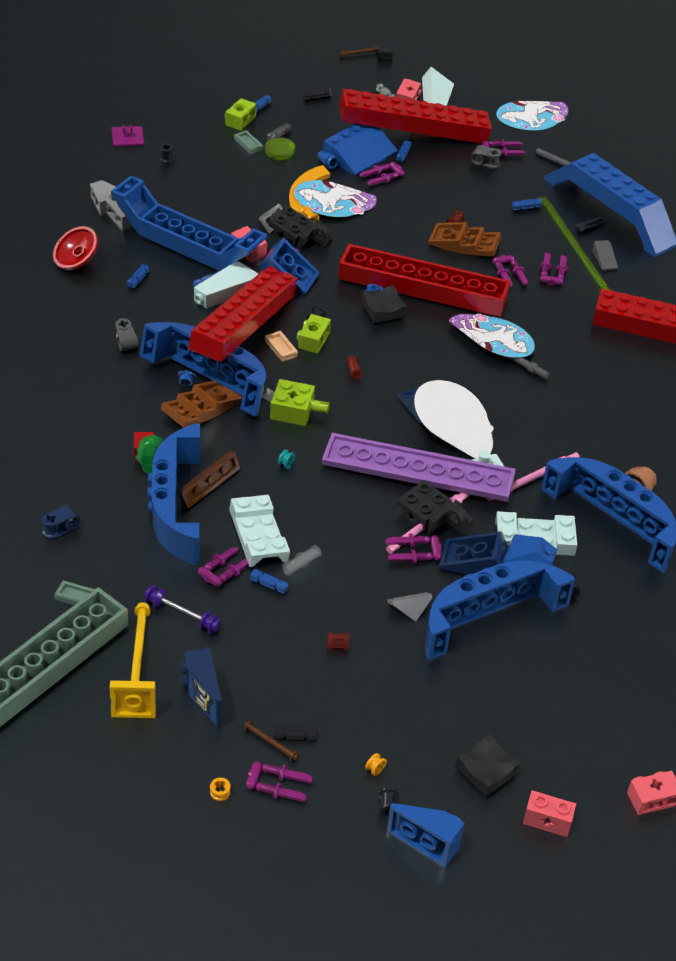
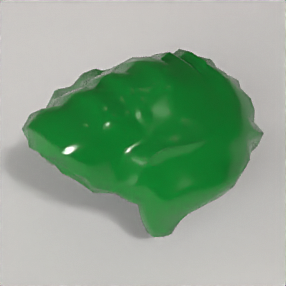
(147, 450)

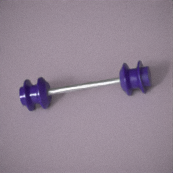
(206, 620)

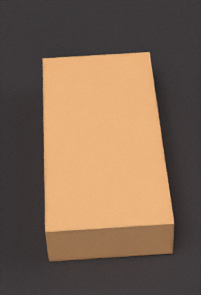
(281, 346)

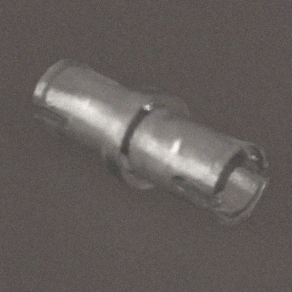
(301, 560)

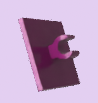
(127, 136)

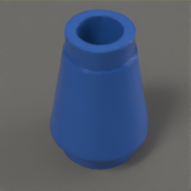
(328, 159)

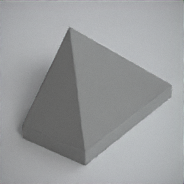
(266, 217)
(412, 604)

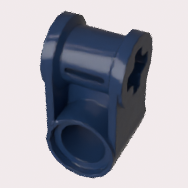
(60, 520)

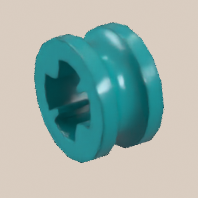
(286, 459)

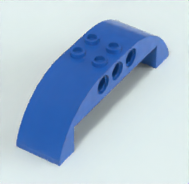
(238, 371)
(619, 498)
(177, 538)
(490, 592)

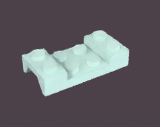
(258, 529)
(558, 532)

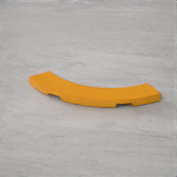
(316, 173)

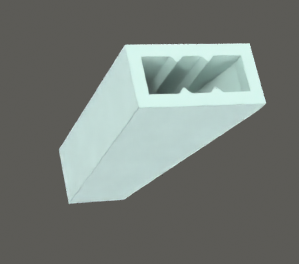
(436, 87)
(223, 285)

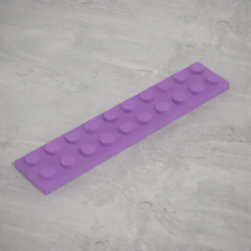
(418, 465)

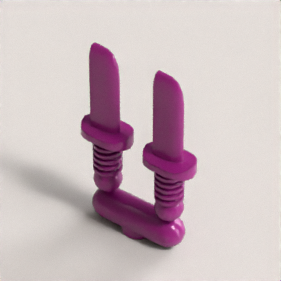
(501, 143)
(384, 177)
(546, 266)
(517, 270)
(413, 556)
(220, 560)
(254, 773)

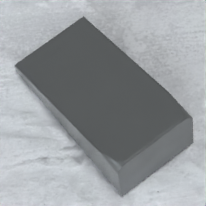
(604, 255)

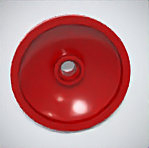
(75, 248)

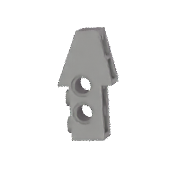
(107, 205)

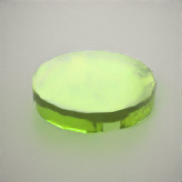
(280, 148)

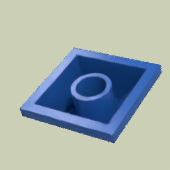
(530, 549)

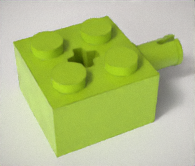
(294, 402)

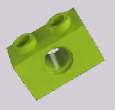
(240, 114)
(313, 333)

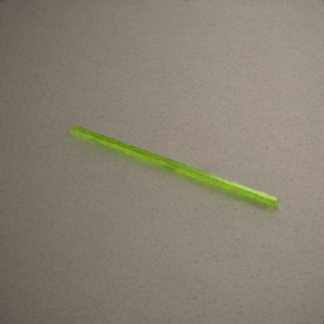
(574, 243)

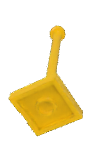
(135, 697)

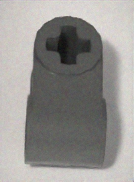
(486, 156)
(125, 335)

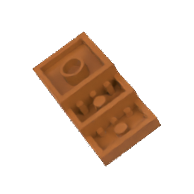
(465, 240)
(201, 404)

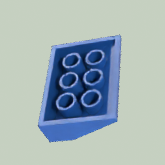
(359, 148)

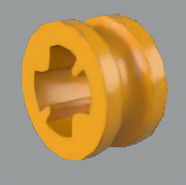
(376, 764)
(220, 782)

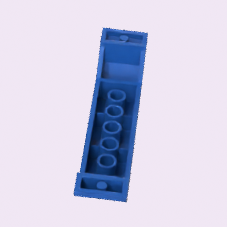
(622, 196)
(179, 230)

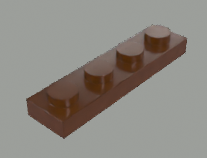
(208, 479)

